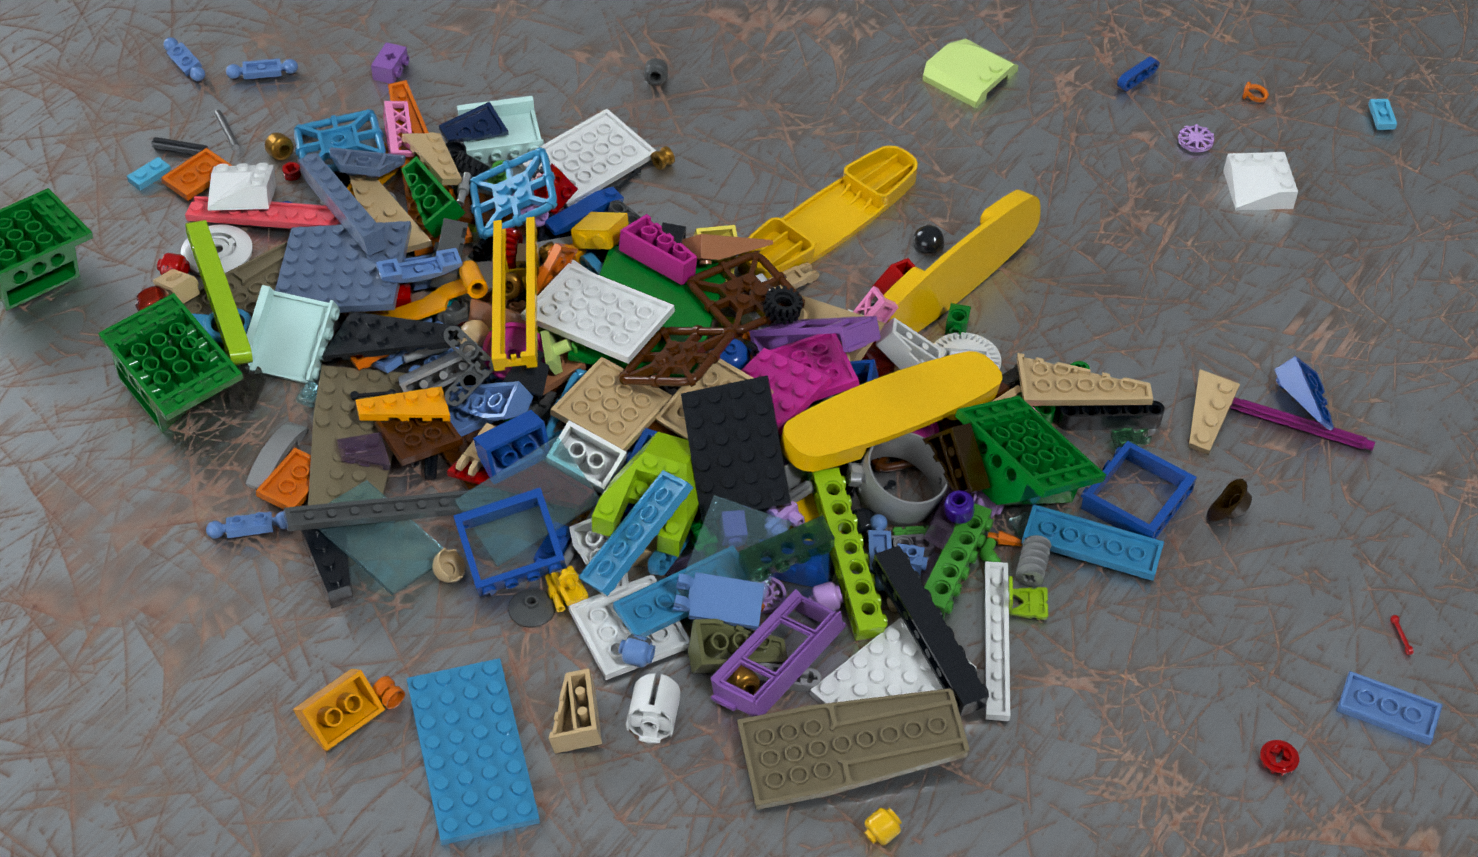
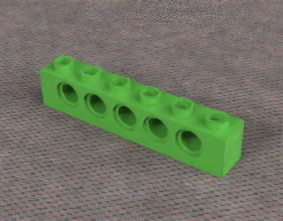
(956, 557)

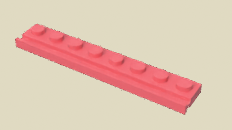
(278, 215)

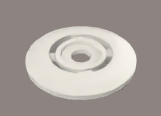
(235, 244)
(965, 342)

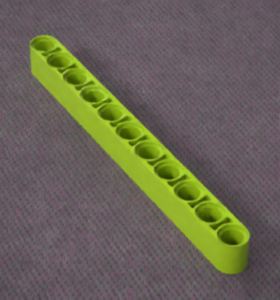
(218, 293)

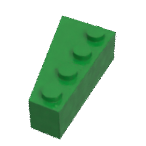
(430, 196)

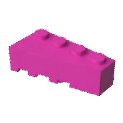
(657, 250)

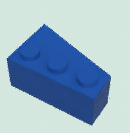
(812, 573)

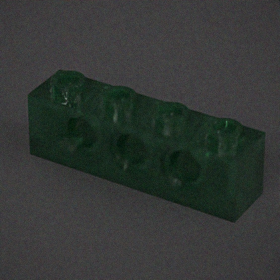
(815, 529)

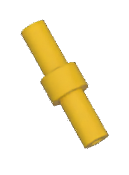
(554, 594)

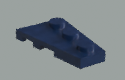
(474, 125)

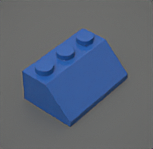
(510, 442)

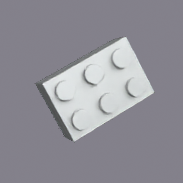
(593, 455)

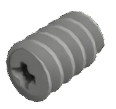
(1033, 560)

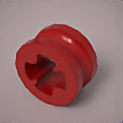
(295, 174)

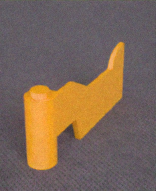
(437, 301)

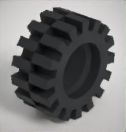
(470, 164)
(780, 312)

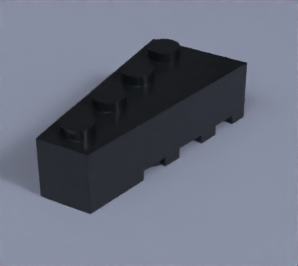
(330, 566)

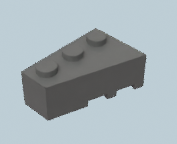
(451, 236)

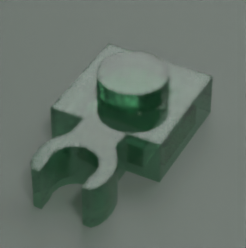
(1121, 436)

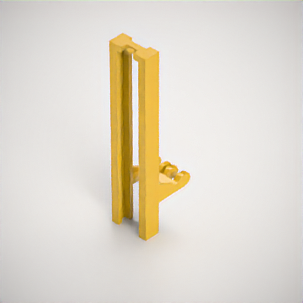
(529, 278)

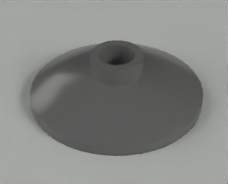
(531, 614)

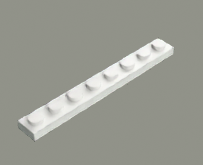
(997, 641)

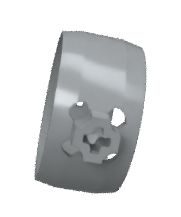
(878, 500)

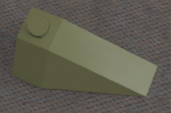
(715, 642)

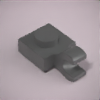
(545, 405)

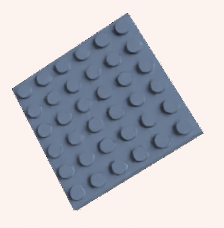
(330, 265)

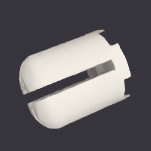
(643, 711)

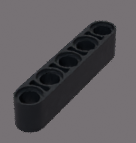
(1110, 417)

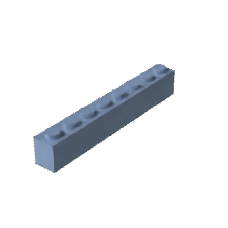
(342, 204)

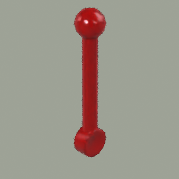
(1408, 649)

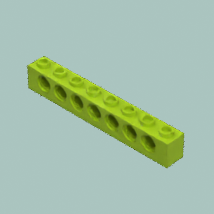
(862, 625)

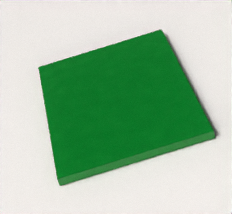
(636, 275)

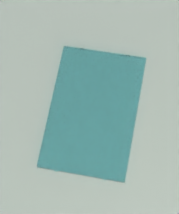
(563, 488)
(727, 531)
(388, 551)

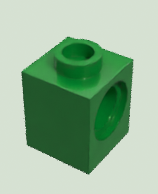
(957, 319)

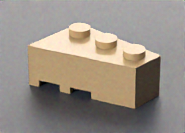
(577, 714)

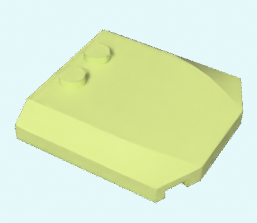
(967, 71)

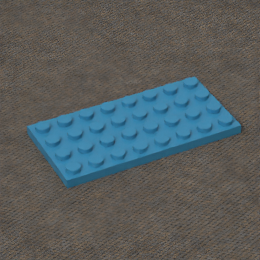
(472, 752)

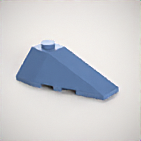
(495, 400)

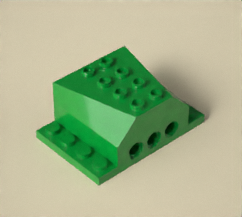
(38, 247)
(168, 360)
(1026, 454)

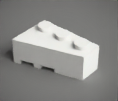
(905, 345)

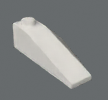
(588, 544)

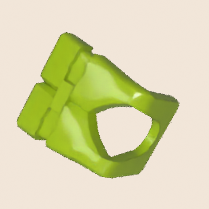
(1033, 600)

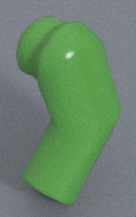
(987, 552)

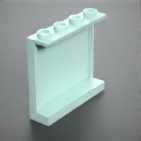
(522, 129)
(290, 335)

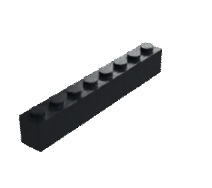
(929, 629)

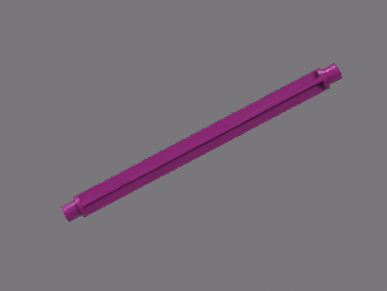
(1302, 424)

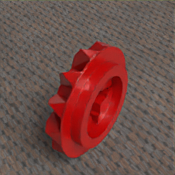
(1272, 749)

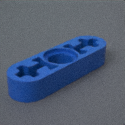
(1138, 74)

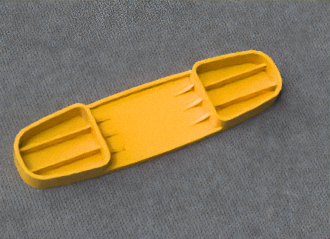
(836, 211)
(1002, 231)
(888, 408)

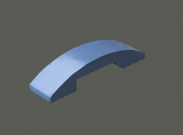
(420, 269)

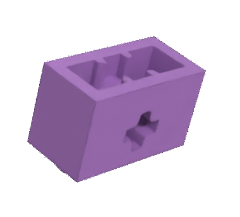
(390, 63)

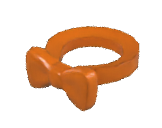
(1249, 86)

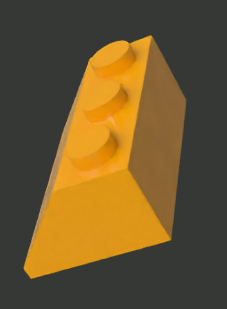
(339, 709)

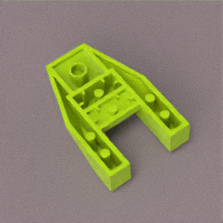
(659, 454)

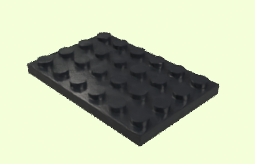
(736, 445)

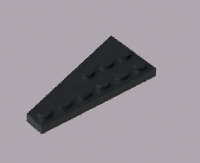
(385, 335)

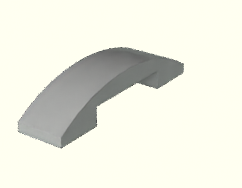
(274, 452)

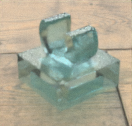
(308, 395)

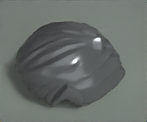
(454, 314)

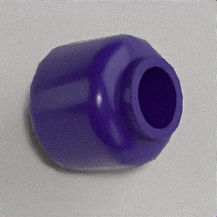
(959, 507)

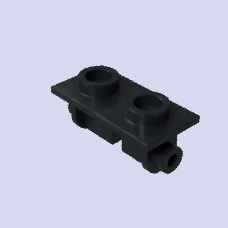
(483, 250)

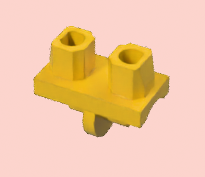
(569, 586)

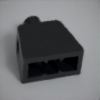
(531, 378)

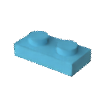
(1382, 114)
(148, 173)

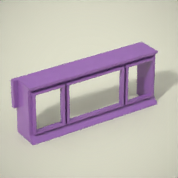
(852, 331)
(790, 670)

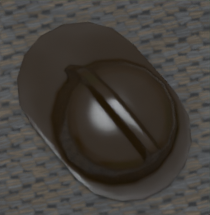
(1232, 502)

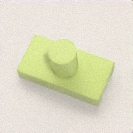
(553, 350)

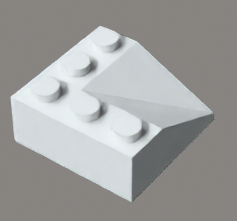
(1260, 181)
(241, 187)

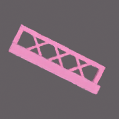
(392, 128)
(882, 308)

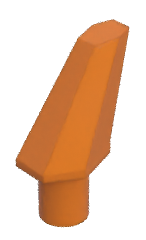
(1005, 538)

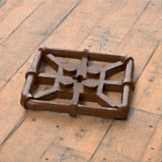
(734, 287)
(677, 356)

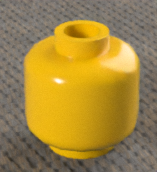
(882, 826)

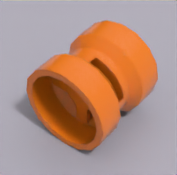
(388, 692)

